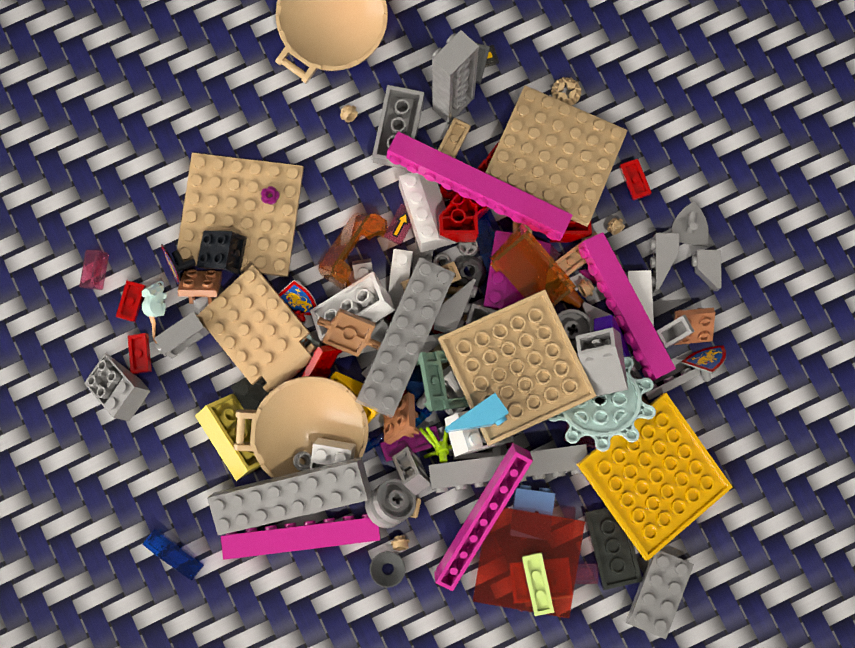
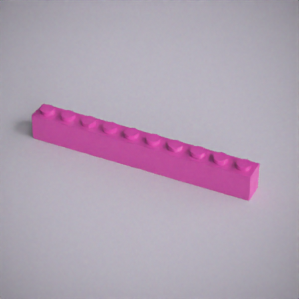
(478, 186)

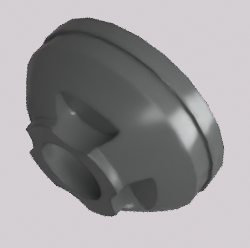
(477, 264)
(387, 580)

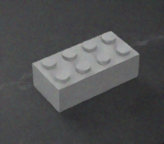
(401, 114)
(659, 594)

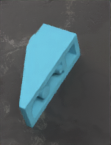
(485, 414)

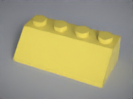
(220, 425)

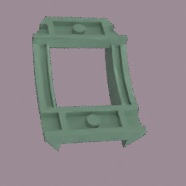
(434, 383)

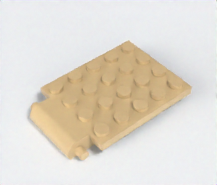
(258, 330)

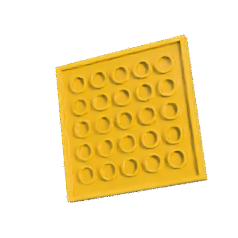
(656, 481)

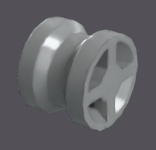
(468, 245)

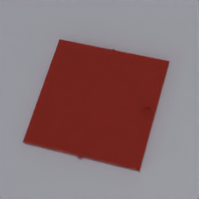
(518, 533)

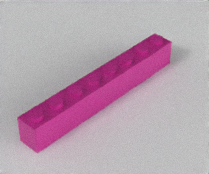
(626, 307)
(483, 516)
(299, 538)

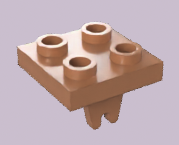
(200, 284)
(701, 321)
(403, 420)

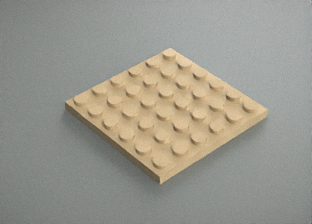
(557, 153)
(227, 197)
(523, 360)

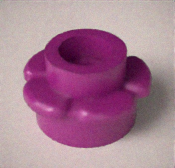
(269, 200)

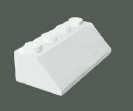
(423, 207)
(363, 298)

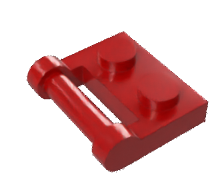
(322, 361)

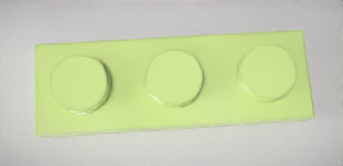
(538, 584)

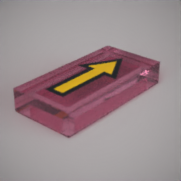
(399, 226)

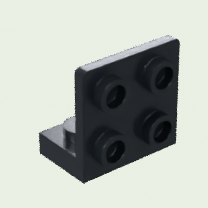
(222, 251)

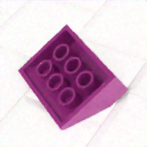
(499, 289)

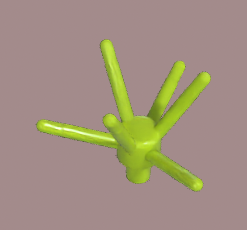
(441, 447)

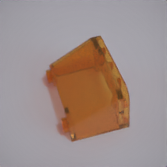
(333, 264)
(531, 267)

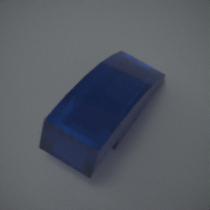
(173, 554)

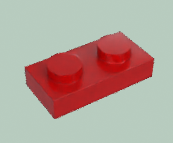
(635, 179)
(130, 301)
(139, 353)

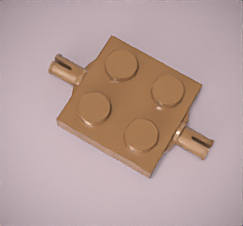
(349, 332)

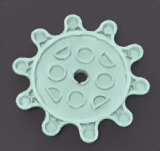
(612, 417)

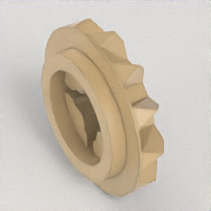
(571, 84)

